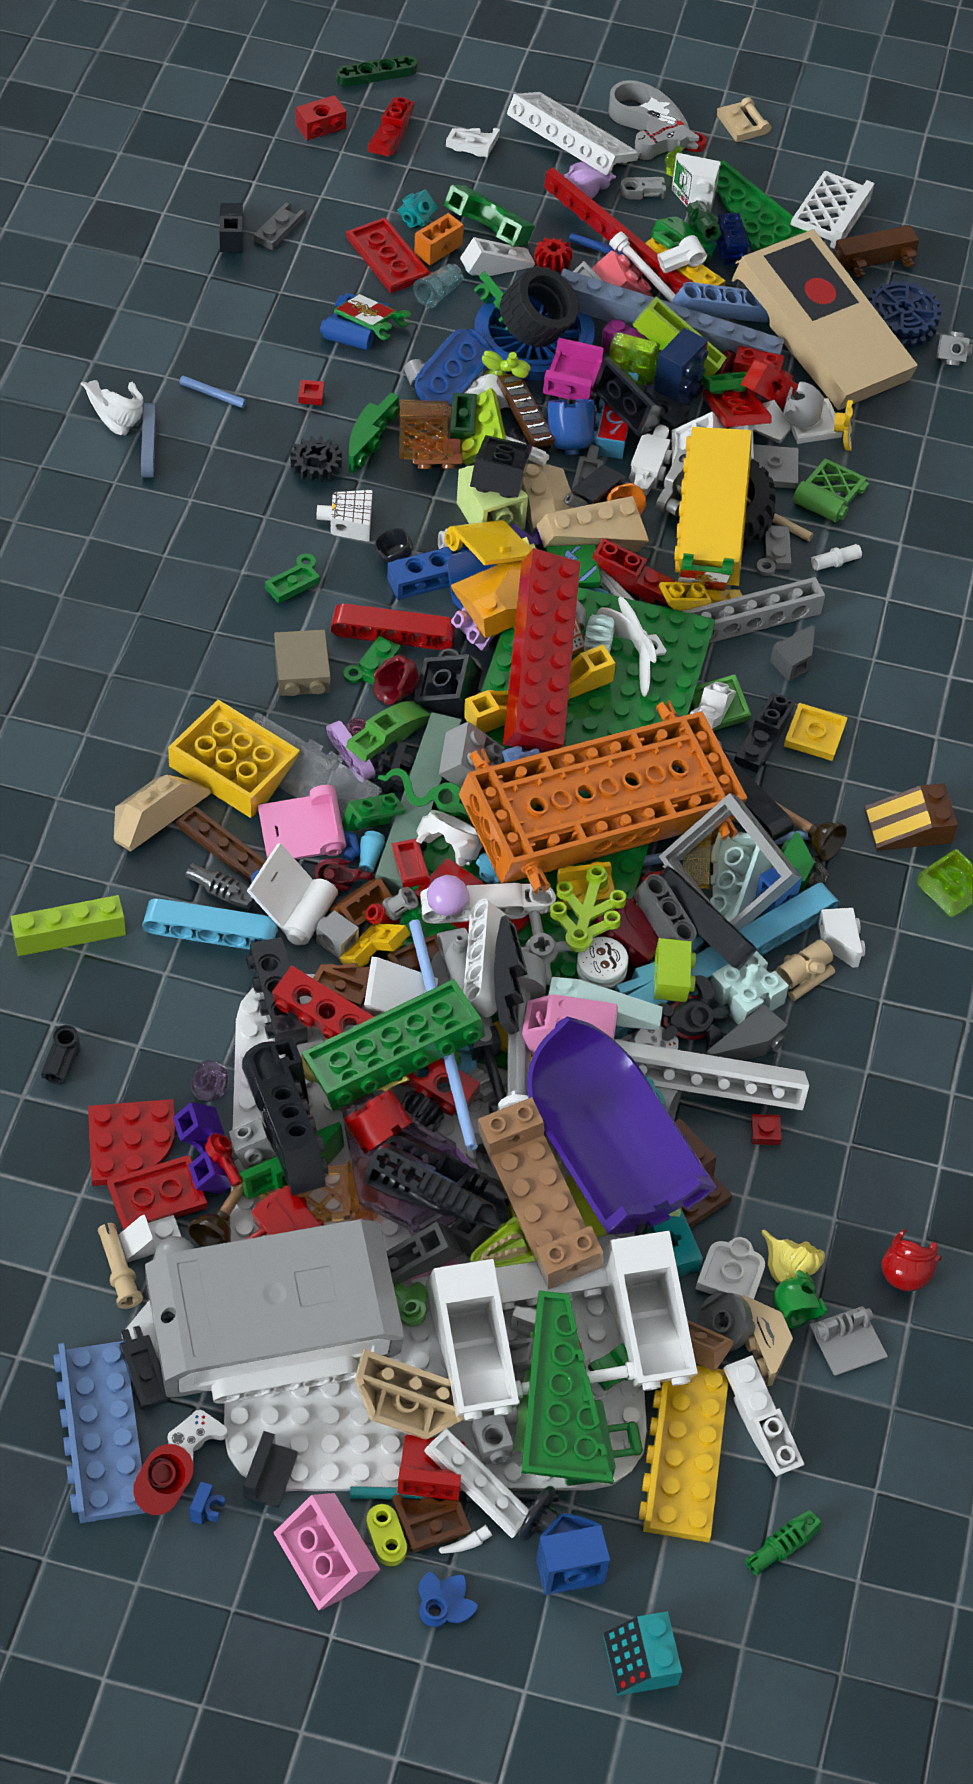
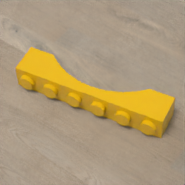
(588, 672)

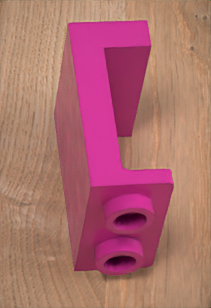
(573, 370)

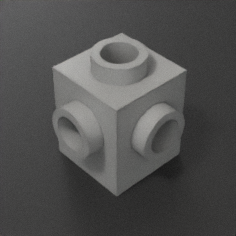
(945, 348)
(251, 1143)

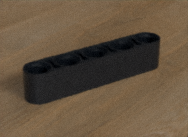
(762, 806)
(710, 922)

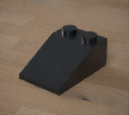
(500, 466)

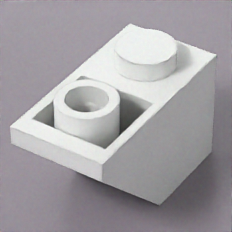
(841, 933)

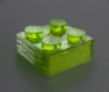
(636, 356)
(949, 882)

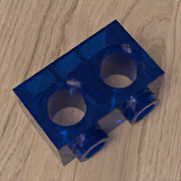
(733, 238)

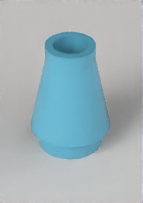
(371, 848)

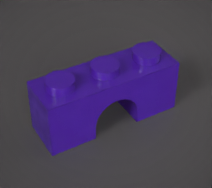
(195, 1126)

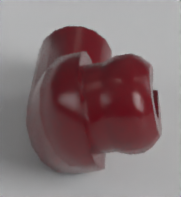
(727, 363)

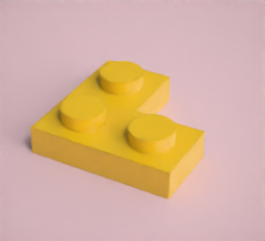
(376, 937)

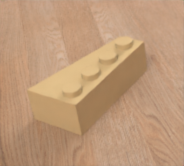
(589, 524)

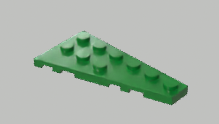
(761, 216)

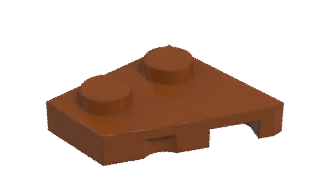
(345, 980)

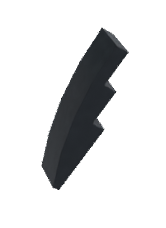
(508, 967)

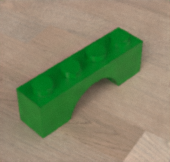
(473, 205)

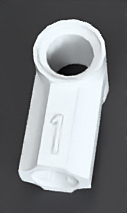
(688, 252)

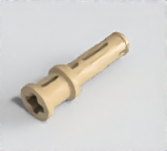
(122, 1276)

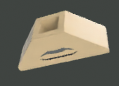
(769, 1341)

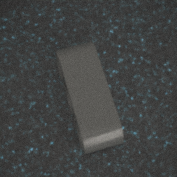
(664, 910)

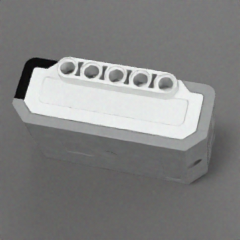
(273, 1311)

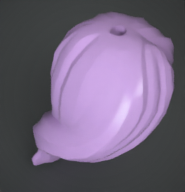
(588, 178)

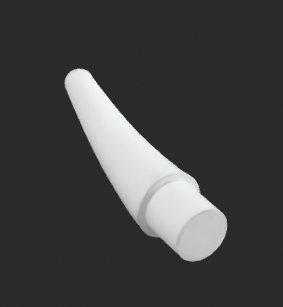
(471, 1541)

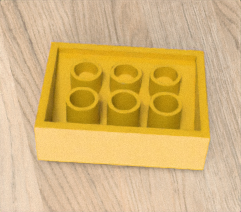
(232, 757)

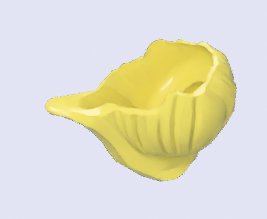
(788, 1257)

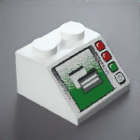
(695, 179)

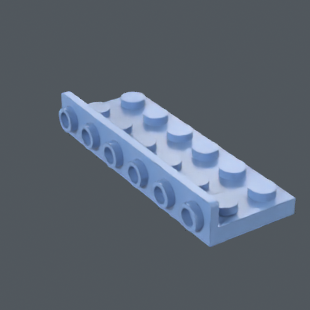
(100, 1430)

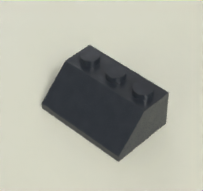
(627, 397)

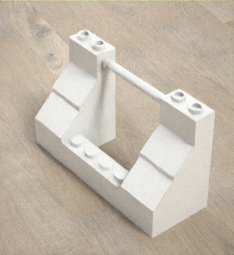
(640, 1289)

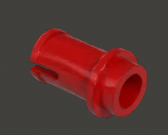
(376, 915)

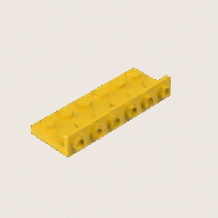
(685, 1456)

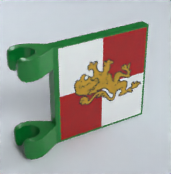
(372, 314)
(711, 577)

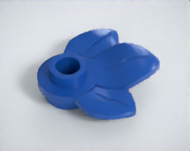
(447, 1598)

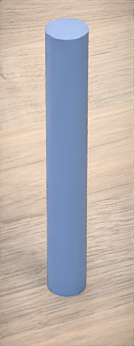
(212, 391)

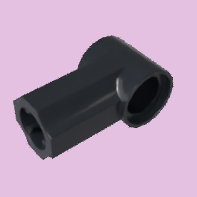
(61, 1055)

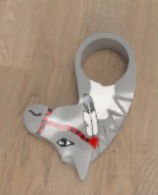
(658, 119)

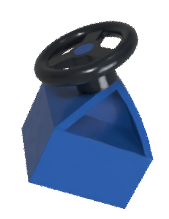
(570, 1550)

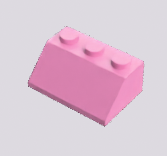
(326, 1550)

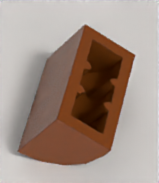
(355, 904)

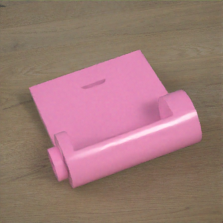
(304, 824)

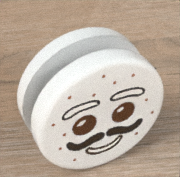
(603, 963)

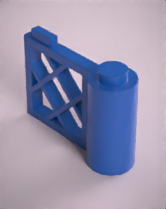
(345, 330)

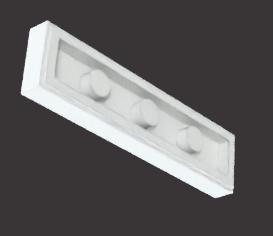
(478, 1482)

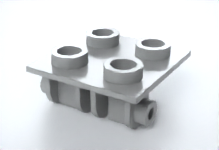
(848, 1340)

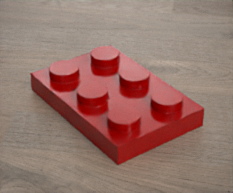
(156, 1192)

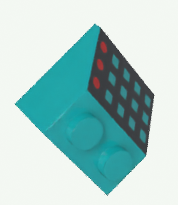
(643, 1654)

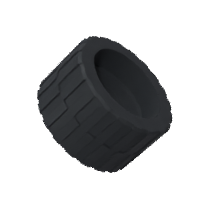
(525, 320)

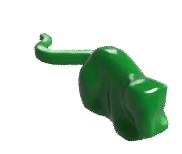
(445, 795)

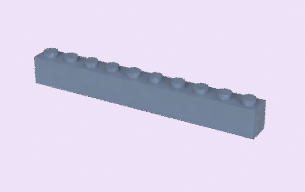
(612, 301)

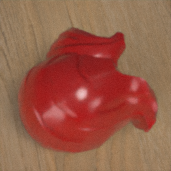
(909, 1264)

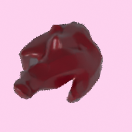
(335, 872)

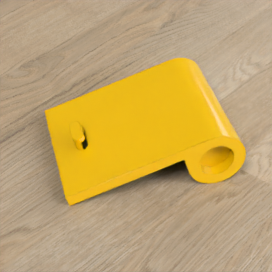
(489, 541)

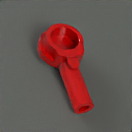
(220, 1150)

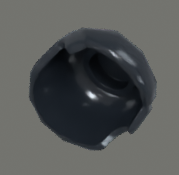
(393, 545)

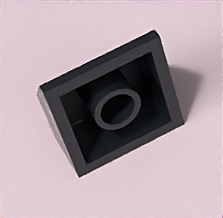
(447, 683)

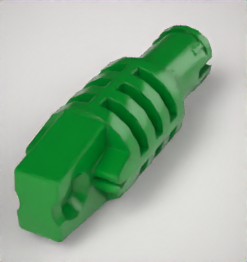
(784, 1541)

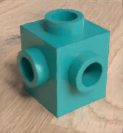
(417, 209)

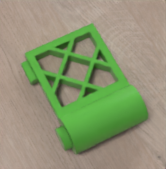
(823, 499)

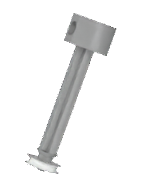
(532, 987)

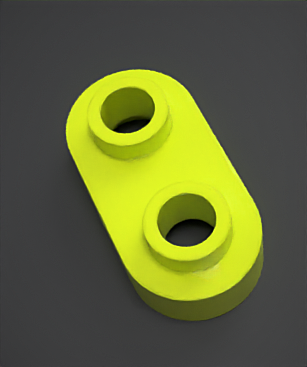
(385, 1533)

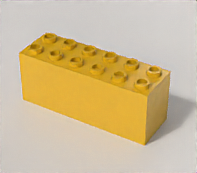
(714, 498)

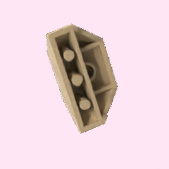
(545, 491)
(154, 808)
(405, 1396)

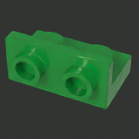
(371, 812)

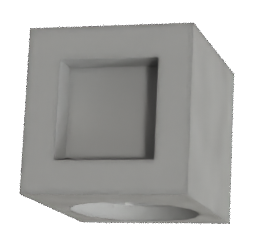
(336, 933)
(492, 1427)

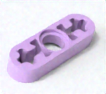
(338, 736)

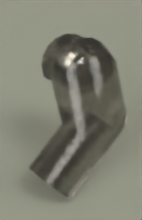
(819, 873)

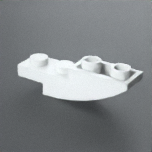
(762, 1418)

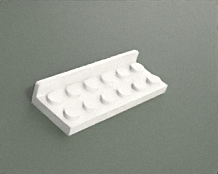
(570, 131)

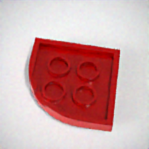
(129, 1137)

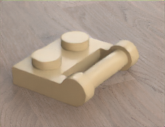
(737, 122)

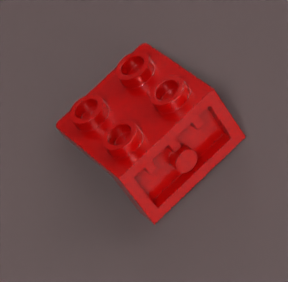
(422, 1476)

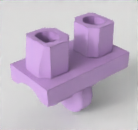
(467, 625)

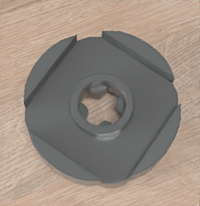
(733, 1307)

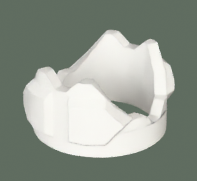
(456, 832)

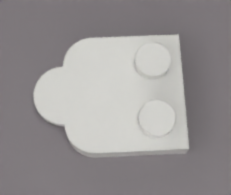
(731, 1268)

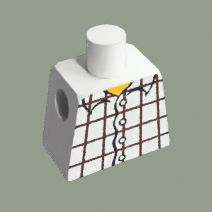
(349, 514)

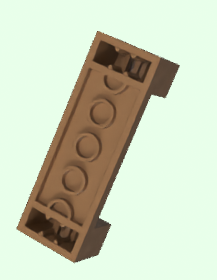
(539, 1194)

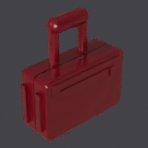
(633, 933)

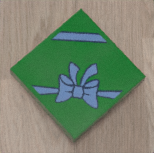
(589, 569)

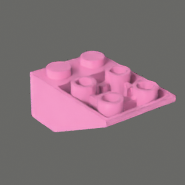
(546, 1011)

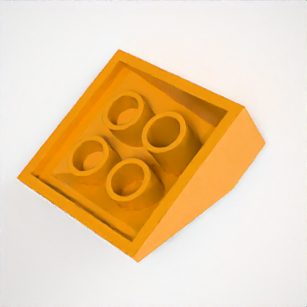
(491, 597)

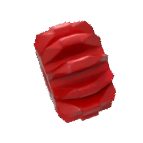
(553, 254)

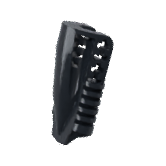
(448, 1189)

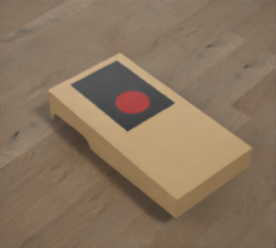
(825, 319)

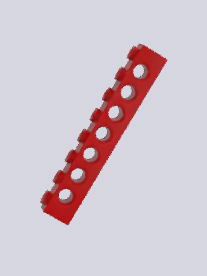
(298, 984)

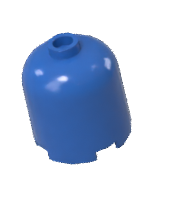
(571, 424)

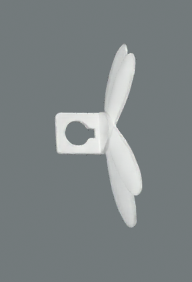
(629, 627)

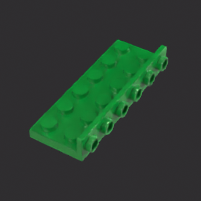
(394, 1044)

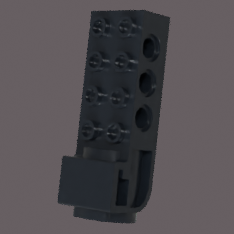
(283, 1103)

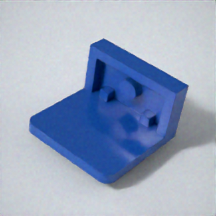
(461, 567)

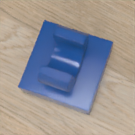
(203, 1502)

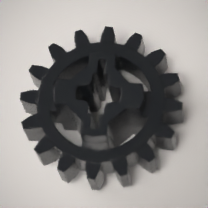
(316, 459)

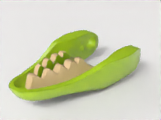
(505, 1247)

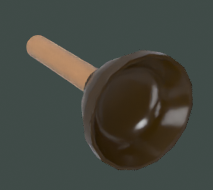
(825, 838)
(214, 1228)

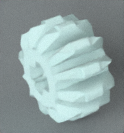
(599, 632)

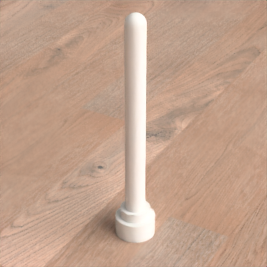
(621, 244)

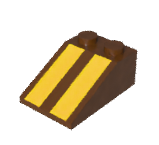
(913, 818)

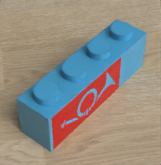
(611, 431)

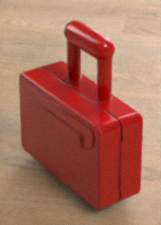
(282, 1213)

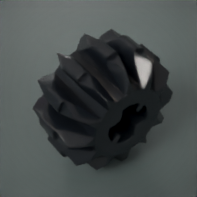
(423, 1109)

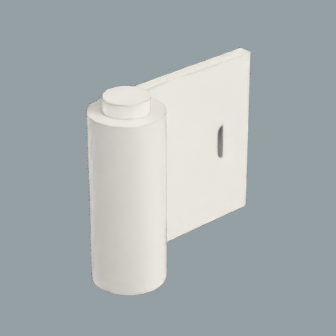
(291, 895)

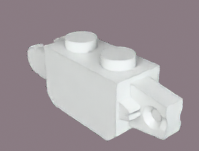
(650, 459)

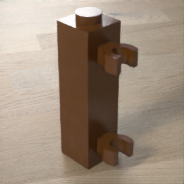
(877, 248)

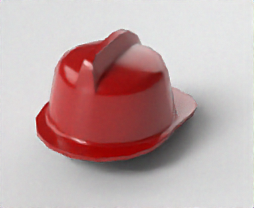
(163, 1479)

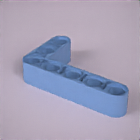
(721, 302)

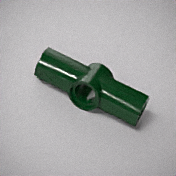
(703, 221)

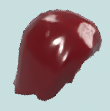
(395, 679)

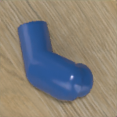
(352, 847)

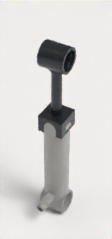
(453, 950)

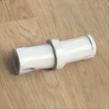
(836, 557)

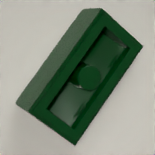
(463, 415)

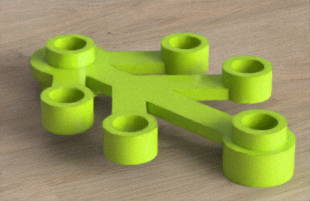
(596, 879)

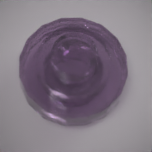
(209, 1081)

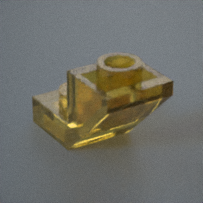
(698, 862)

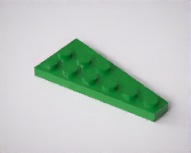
(561, 1411)

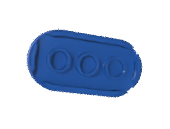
(452, 366)

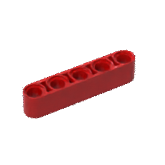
(394, 625)

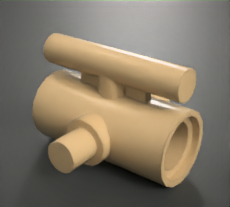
(806, 968)

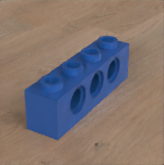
(420, 573)

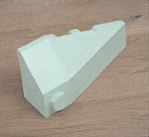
(736, 873)
(631, 1011)

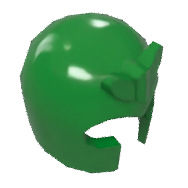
(798, 1300)

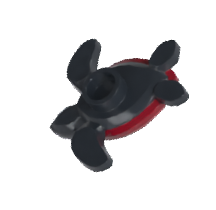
(695, 1017)

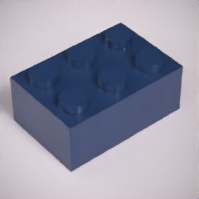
(682, 367)

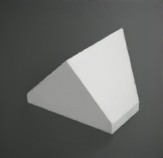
(778, 428)

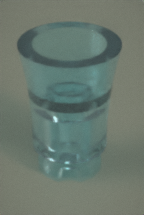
(437, 285)

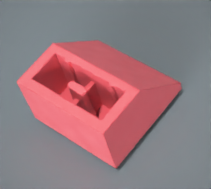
(621, 272)

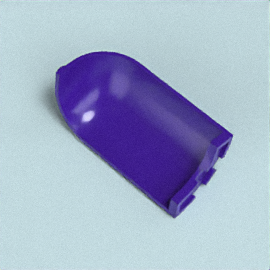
(612, 1129)

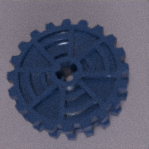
(907, 311)

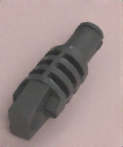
(221, 886)

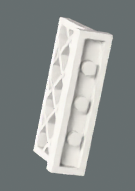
(848, 213)

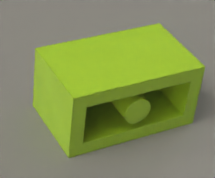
(673, 970)

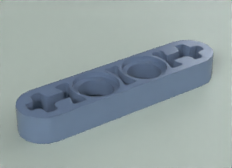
(148, 440)

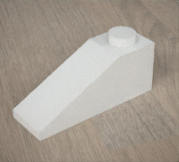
(494, 257)

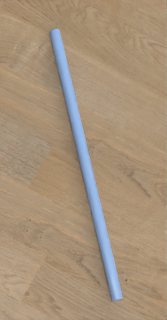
(450, 1062)

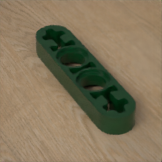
(352, 73)

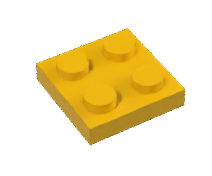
(815, 731)

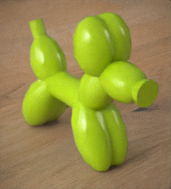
(498, 366)

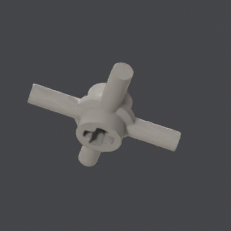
(544, 941)

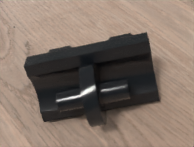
(397, 759)

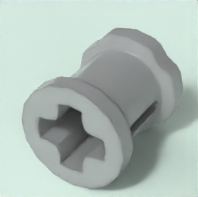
(400, 903)

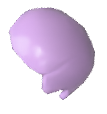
(447, 895)

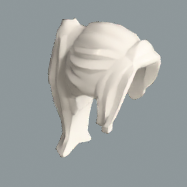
(113, 409)

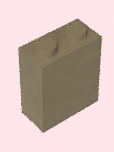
(302, 662)

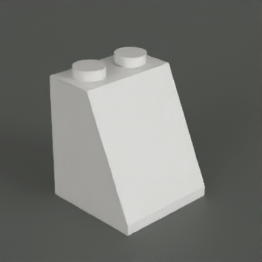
(391, 986)

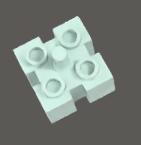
(748, 988)

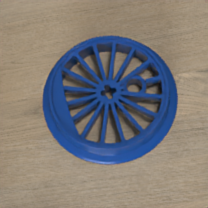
(490, 314)

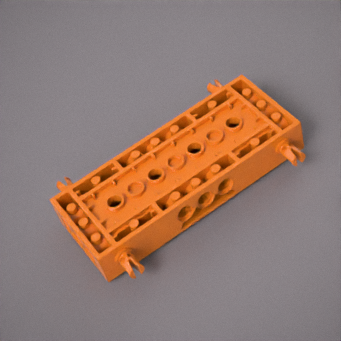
(617, 814)

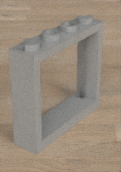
(734, 805)

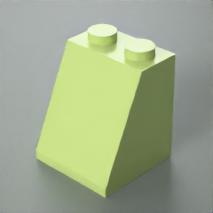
(489, 506)

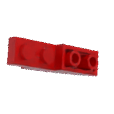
(392, 127)
(630, 571)

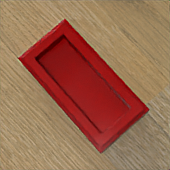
(410, 863)

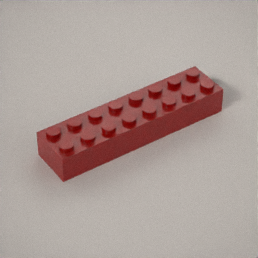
(542, 652)

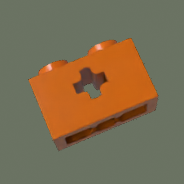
(438, 239)

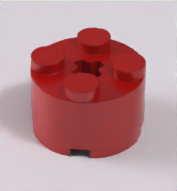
(377, 1121)

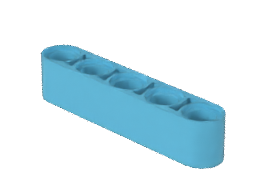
(207, 924)

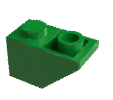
(799, 857)

